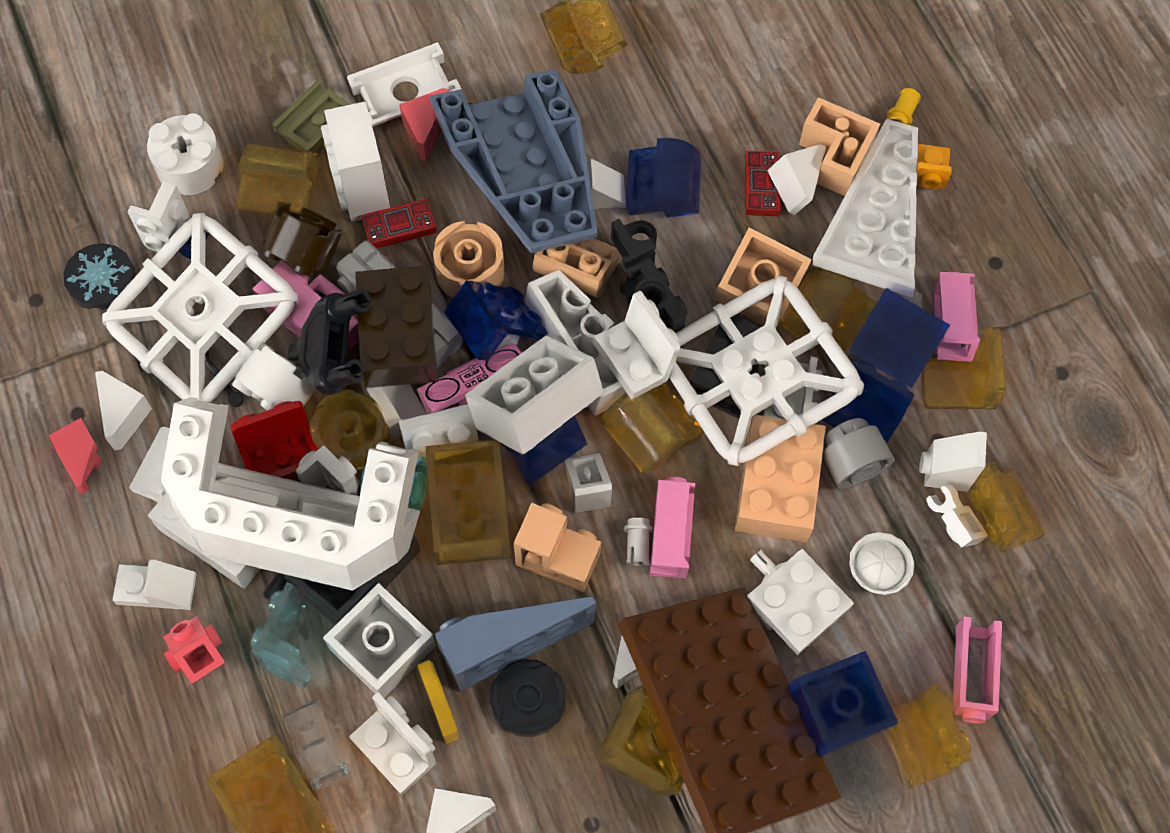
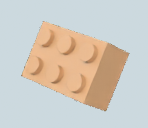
(781, 484)

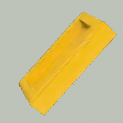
(438, 701)

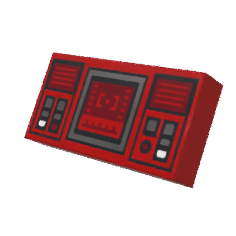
(760, 191)
(399, 223)

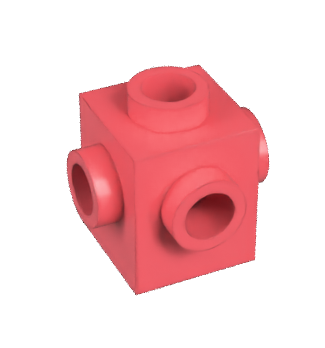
(193, 649)

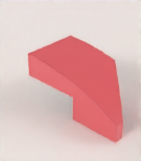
(77, 452)

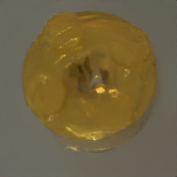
(348, 412)

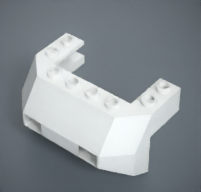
(283, 521)

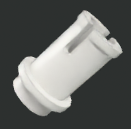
(638, 541)

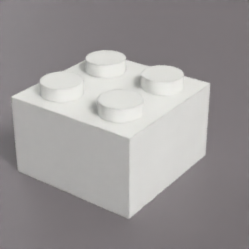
(380, 641)

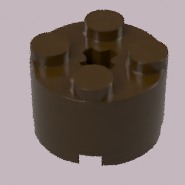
(301, 239)

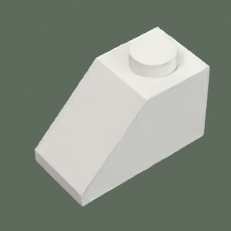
(954, 461)

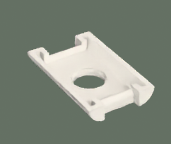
(378, 82)

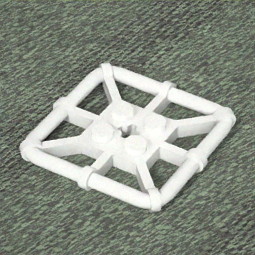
(220, 309)
(781, 376)

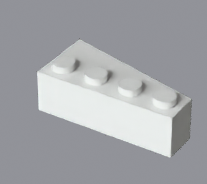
(574, 322)

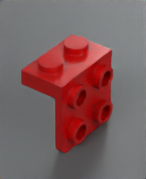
(274, 439)

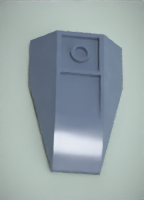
(525, 159)

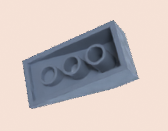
(491, 641)

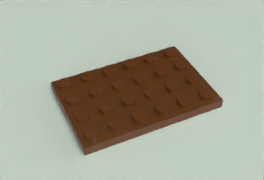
(728, 713)

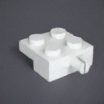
(797, 599)

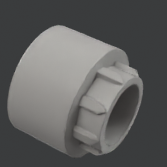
(855, 453)

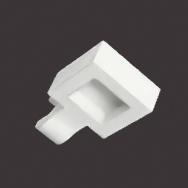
(960, 520)

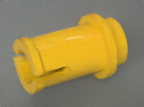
(905, 106)

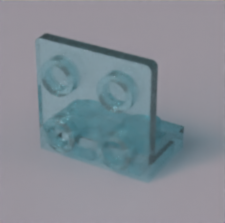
(271, 640)

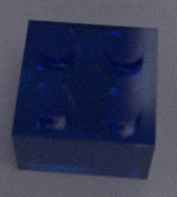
(899, 337)
(842, 704)

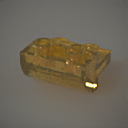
(583, 33)
(275, 176)
(834, 302)
(651, 427)

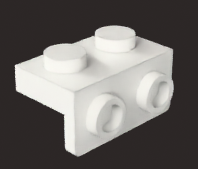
(162, 219)
(439, 428)
(324, 469)

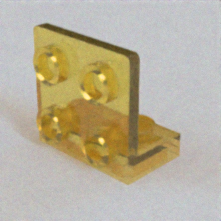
(967, 384)
(1005, 508)
(928, 738)

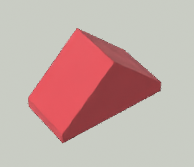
(421, 123)

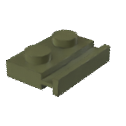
(304, 118)

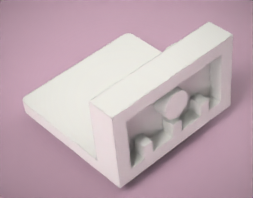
(640, 348)
(393, 746)

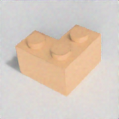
(846, 142)
(553, 550)

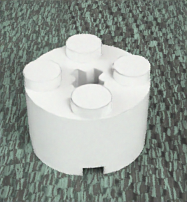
(185, 153)
(272, 378)

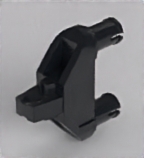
(325, 342)

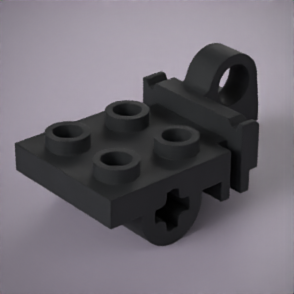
(642, 273)

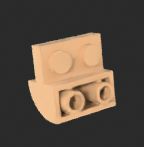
(583, 262)

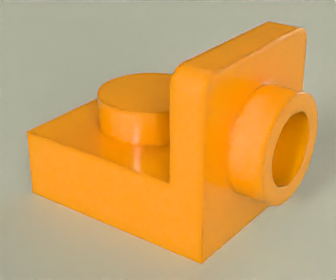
(933, 167)

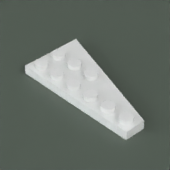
(877, 219)

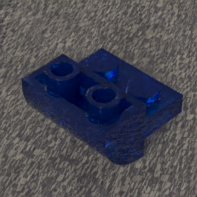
(664, 179)

